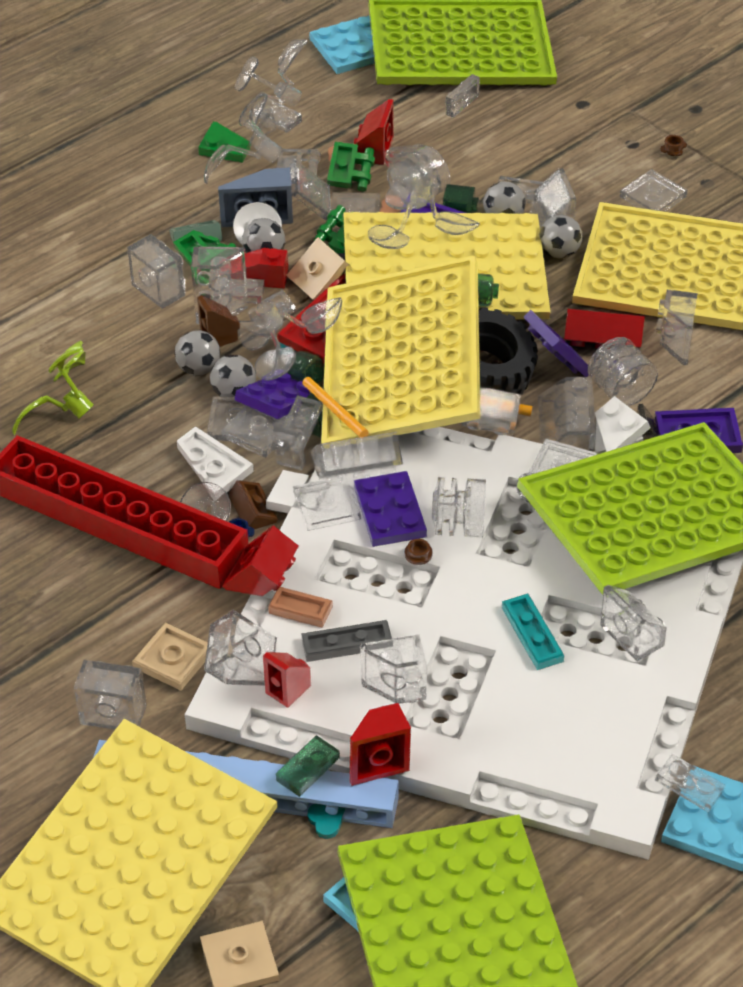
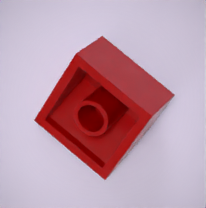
(377, 131)
(262, 564)
(380, 745)

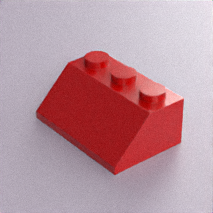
(601, 327)

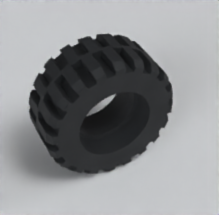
(512, 345)

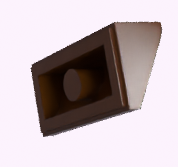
(251, 504)

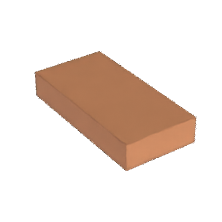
(300, 607)

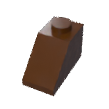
(217, 321)

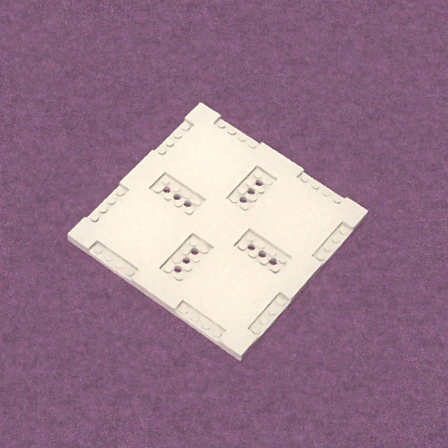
(556, 743)

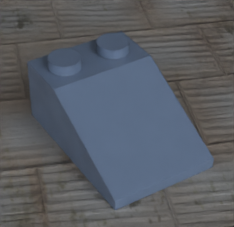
(265, 186)

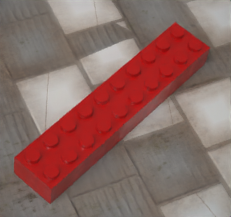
(120, 511)

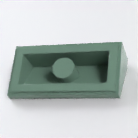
(208, 228)

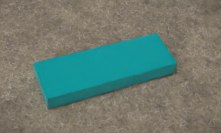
(532, 631)

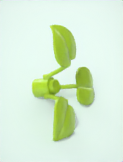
(75, 399)

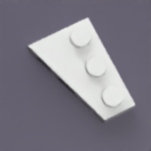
(213, 460)

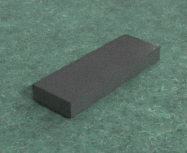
(342, 640)

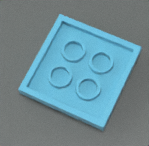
(345, 44)
(711, 834)

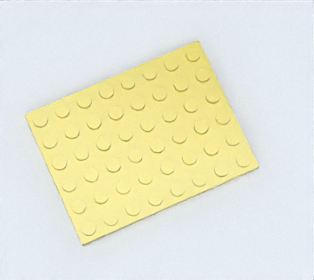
(503, 245)
(645, 251)
(405, 351)
(129, 859)

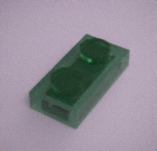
(307, 765)

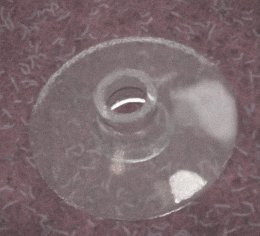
(208, 495)

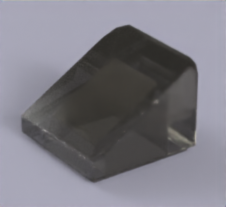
(652, 432)

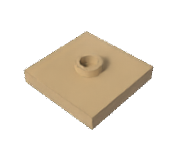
(317, 269)
(172, 656)
(240, 957)

